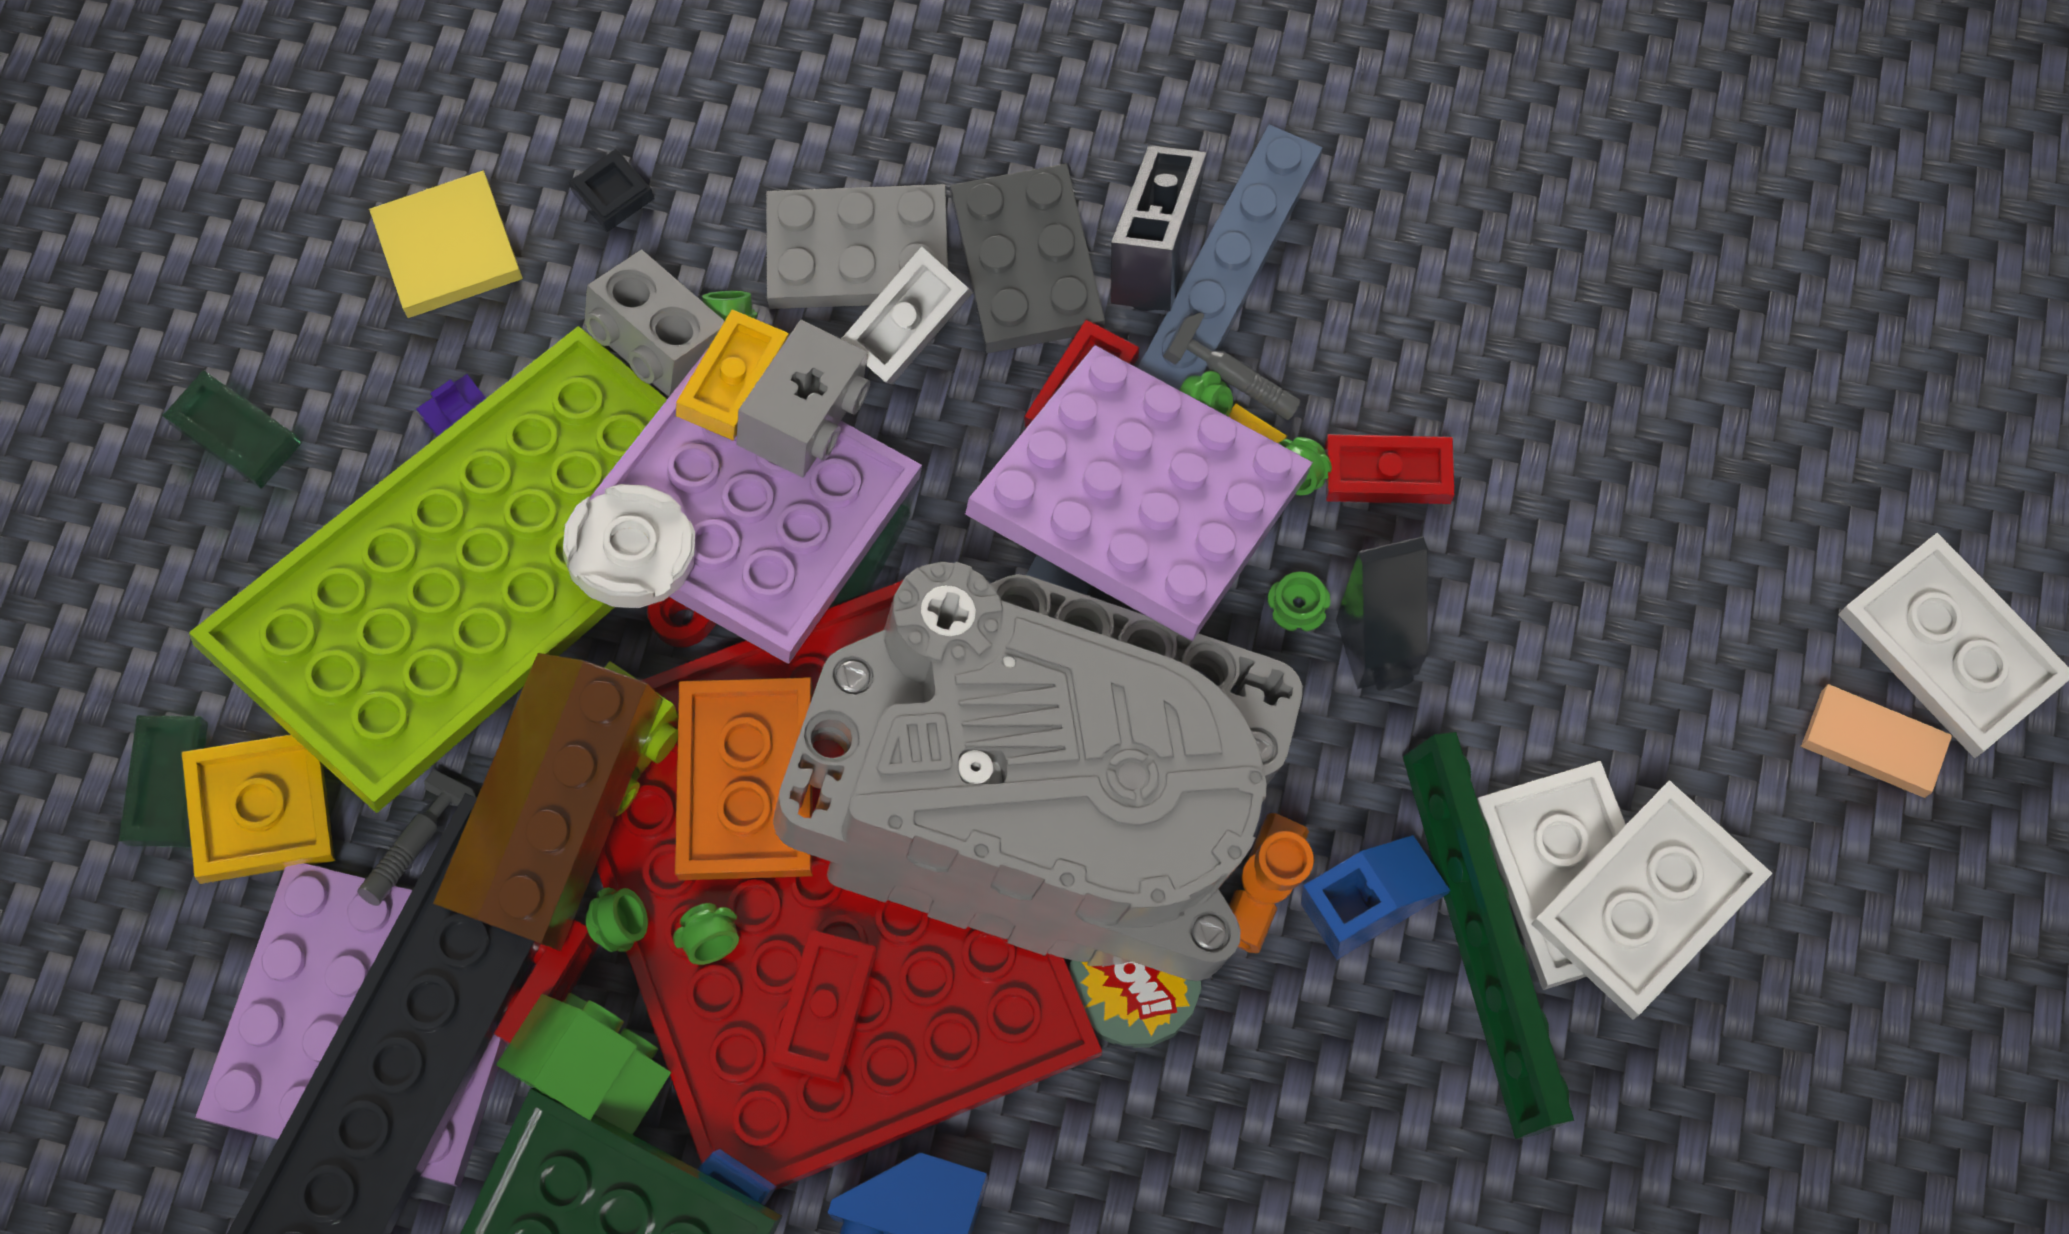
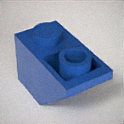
(1371, 893)
(913, 1198)

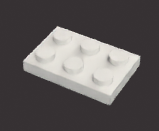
(1956, 645)
(1542, 841)
(1651, 899)

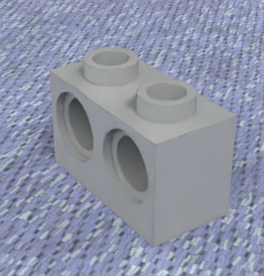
(650, 321)

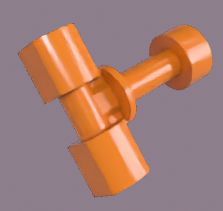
(1274, 867)

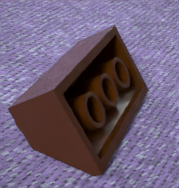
(549, 799)

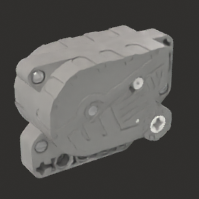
(1042, 770)

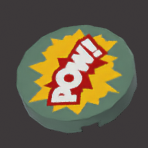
(1134, 1002)

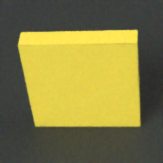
(445, 244)

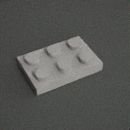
(848, 241)

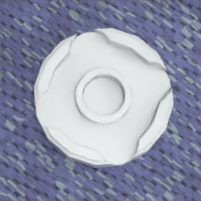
(629, 546)

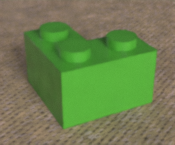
(583, 1062)

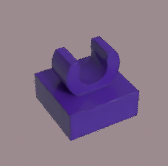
(450, 404)

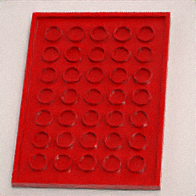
(944, 1011)

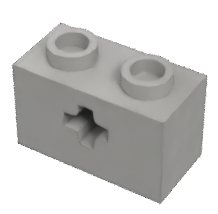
(802, 399)

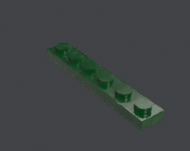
(1488, 938)

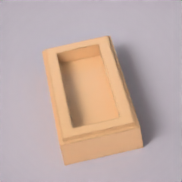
(1876, 741)

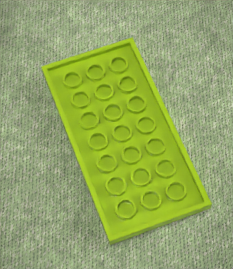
(438, 580)

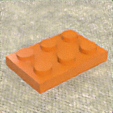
(729, 777)

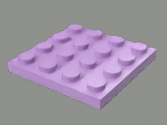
(1140, 491)
(766, 539)
(294, 999)

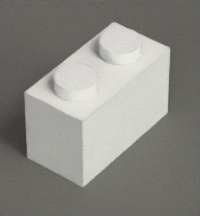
(907, 315)

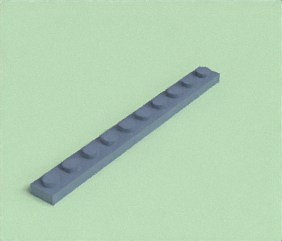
(1223, 272)

